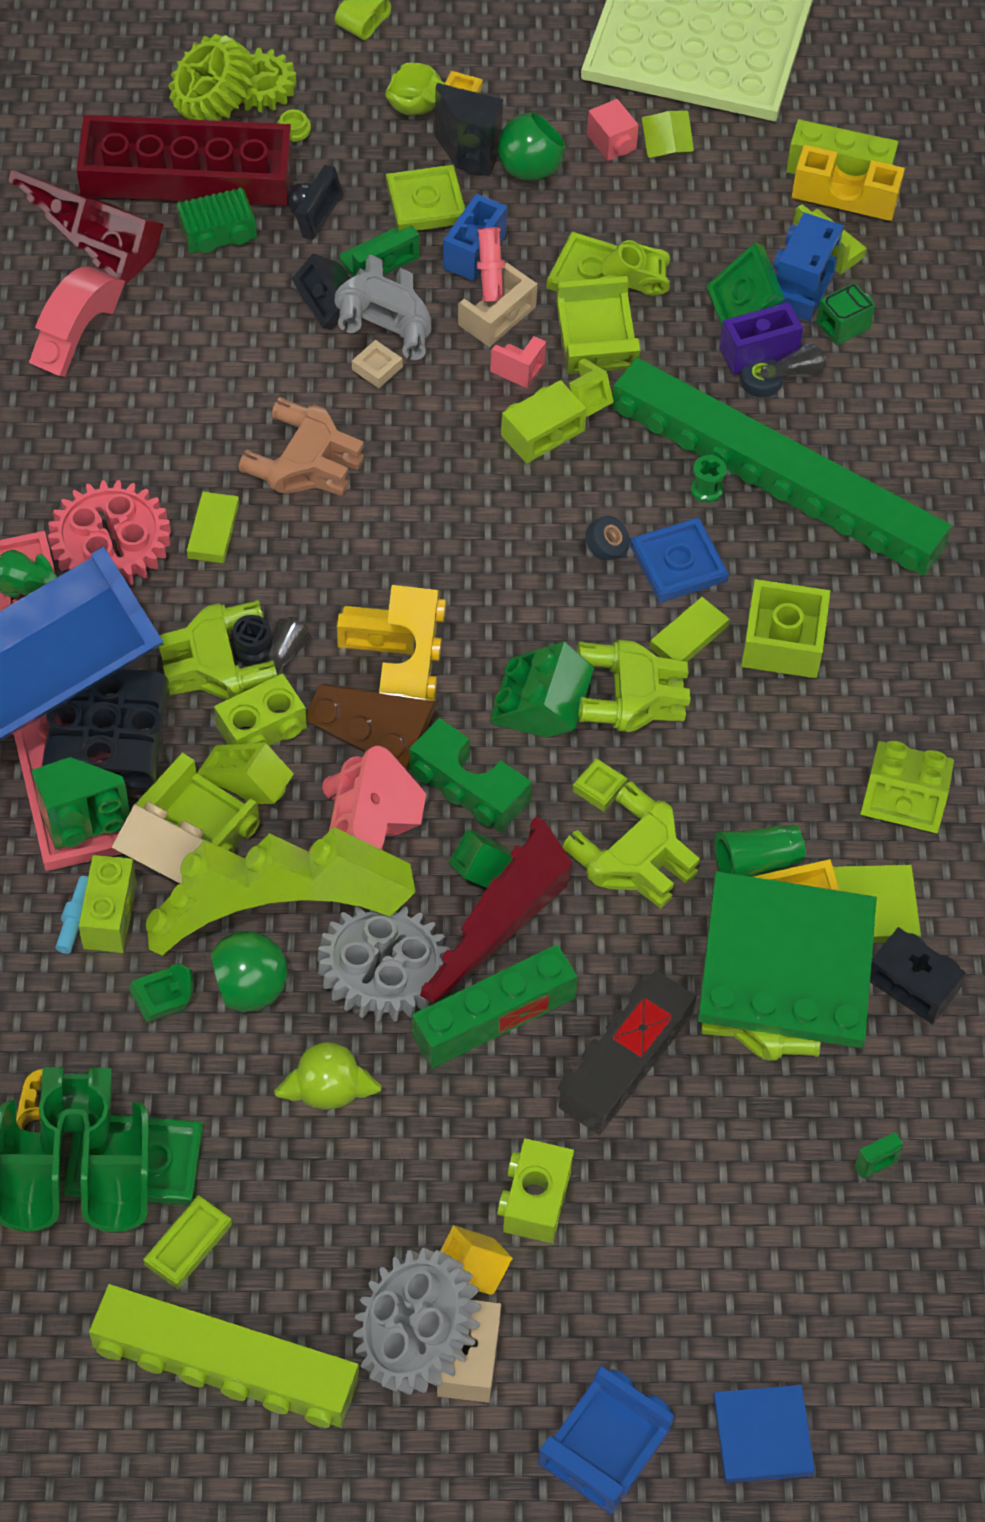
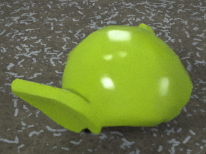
(413, 89)
(327, 1078)

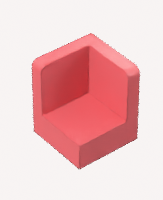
(518, 364)

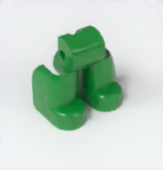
(111, 1165)

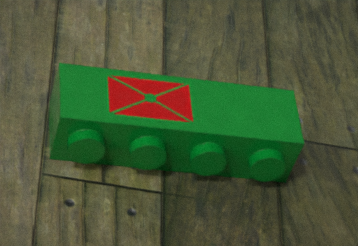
(494, 1006)

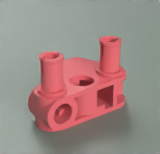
(374, 797)

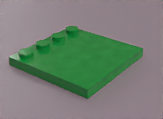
(788, 959)

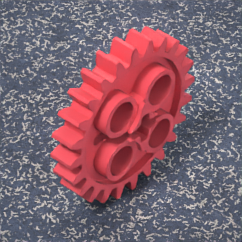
(128, 518)

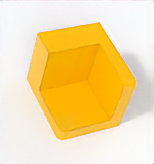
(480, 1257)

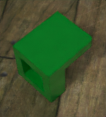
(479, 858)

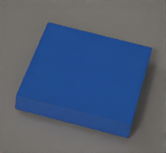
(679, 560)
(763, 1434)

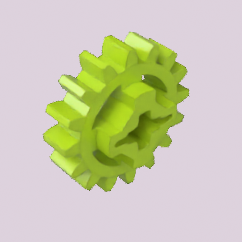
(272, 81)

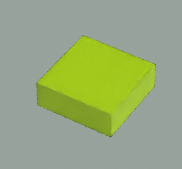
(599, 784)

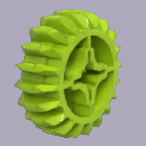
(211, 79)

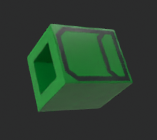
(845, 313)

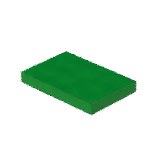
(171, 1164)

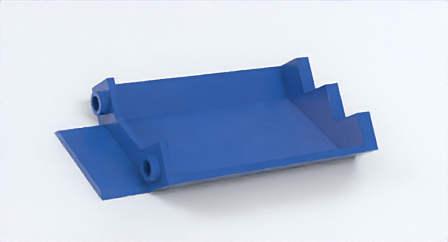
(68, 640)

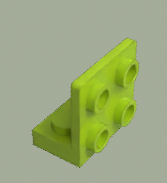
(908, 786)

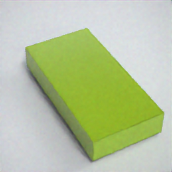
(213, 527)
(690, 632)
(187, 1242)

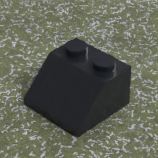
(468, 127)

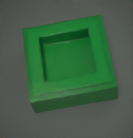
(878, 1155)

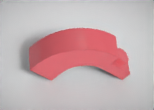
(67, 314)

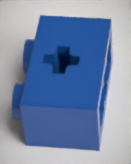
(462, 241)

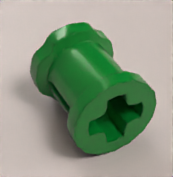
(709, 475)

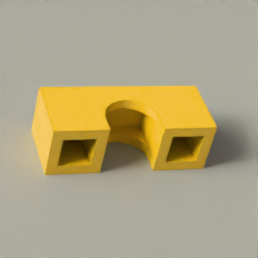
(823, 183)
(419, 612)

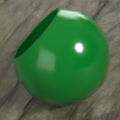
(530, 147)
(249, 970)

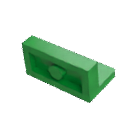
(392, 247)

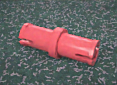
(490, 263)

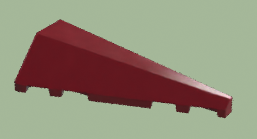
(110, 235)
(521, 890)

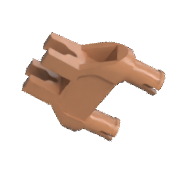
(313, 456)

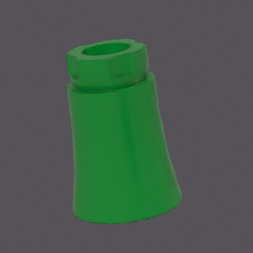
(758, 850)

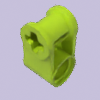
(362, 16)
(641, 267)

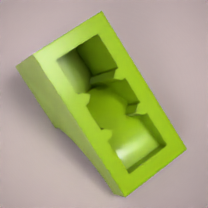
(248, 771)

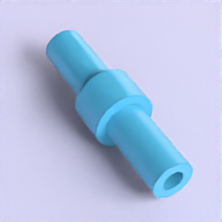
(71, 918)

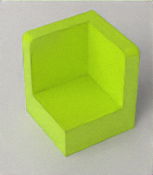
(667, 133)
(592, 387)

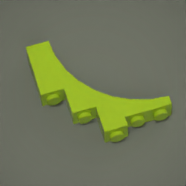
(274, 872)

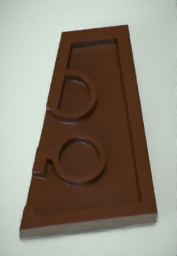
(372, 718)

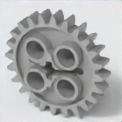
(356, 942)
(417, 1321)

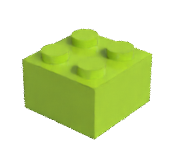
(786, 628)

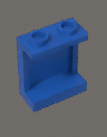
(607, 1439)

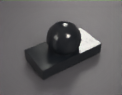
(315, 201)

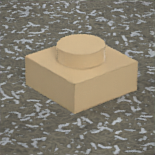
(377, 364)

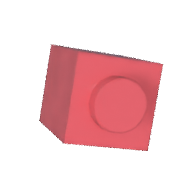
(612, 129)

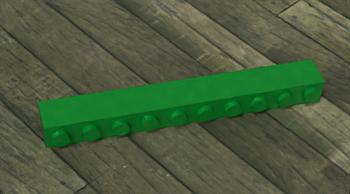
(781, 467)

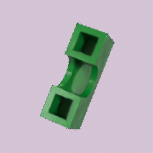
(491, 797)

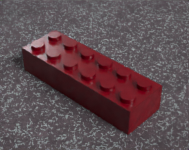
(183, 158)

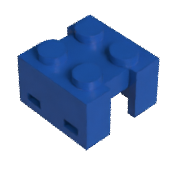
(805, 261)

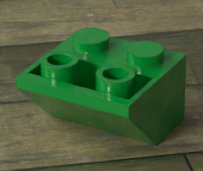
(542, 691)
(79, 801)

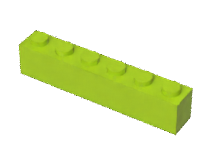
(224, 1356)

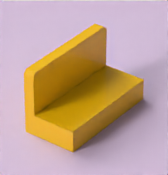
(369, 630)

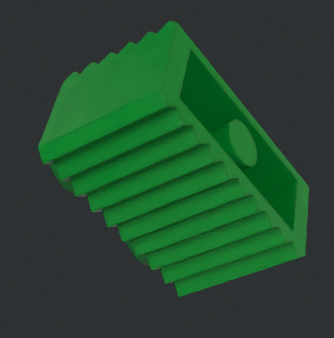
(216, 221)

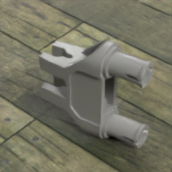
(385, 304)

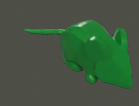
(22, 574)

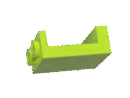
(596, 323)
(203, 804)

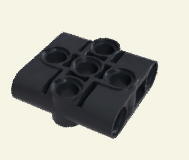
(127, 751)

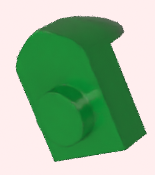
(163, 991)

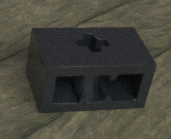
(925, 993)

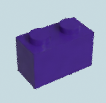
(760, 336)

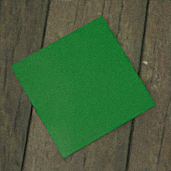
(745, 285)

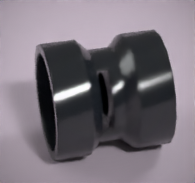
(252, 640)

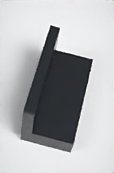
(318, 283)

